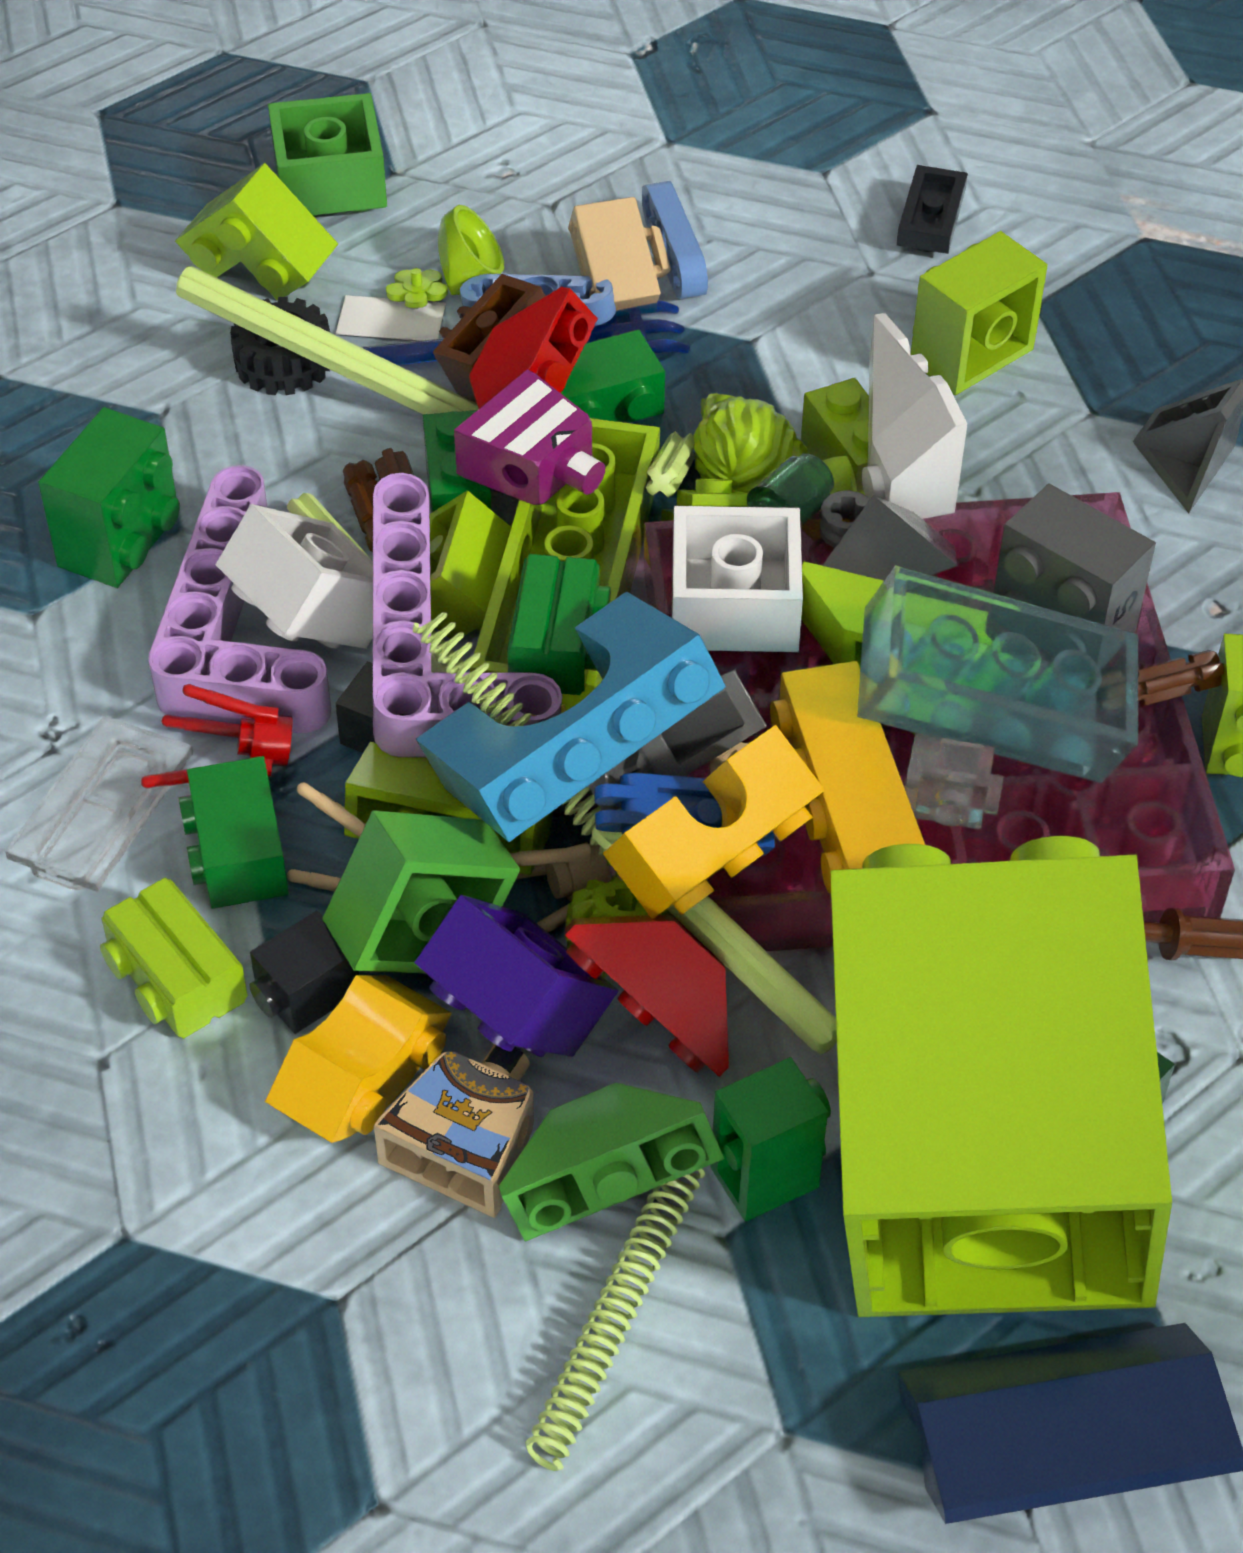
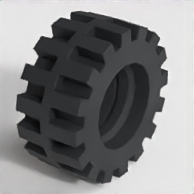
(272, 366)

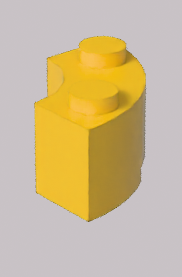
(359, 1058)

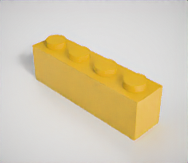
(851, 759)

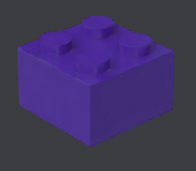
(513, 979)

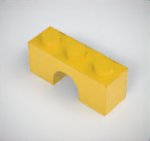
(673, 855)

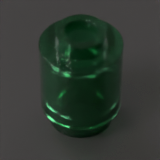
(795, 483)

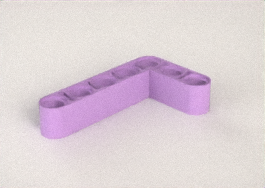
(403, 599)
(201, 619)

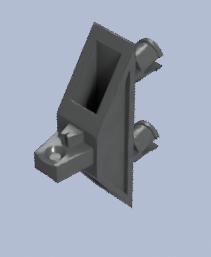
(691, 741)

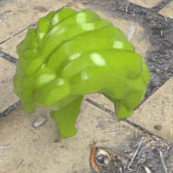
(742, 440)

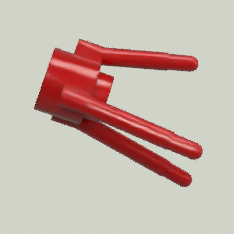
(259, 735)

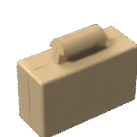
(615, 247)

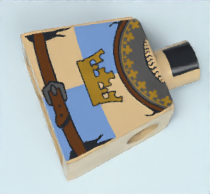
(460, 1126)

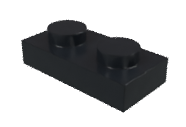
(932, 209)

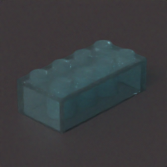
(999, 674)

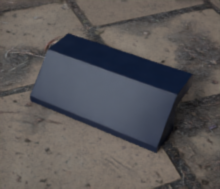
(1070, 1422)

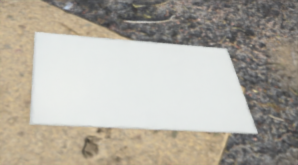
(389, 319)

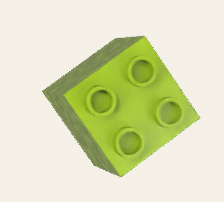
(998, 1082)

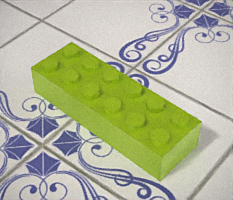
(578, 525)

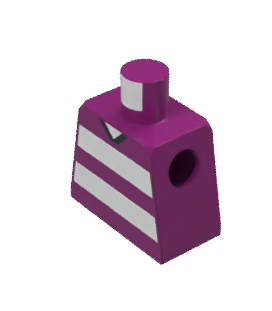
(528, 443)

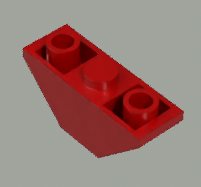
(538, 338)
(663, 978)

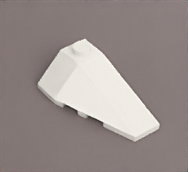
(912, 428)

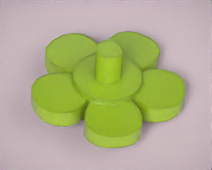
(417, 287)

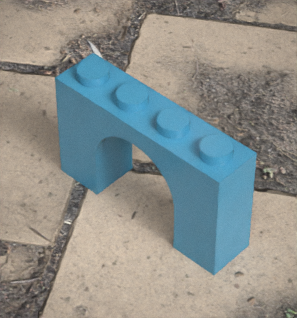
(519, 774)

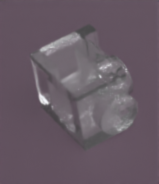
(952, 781)

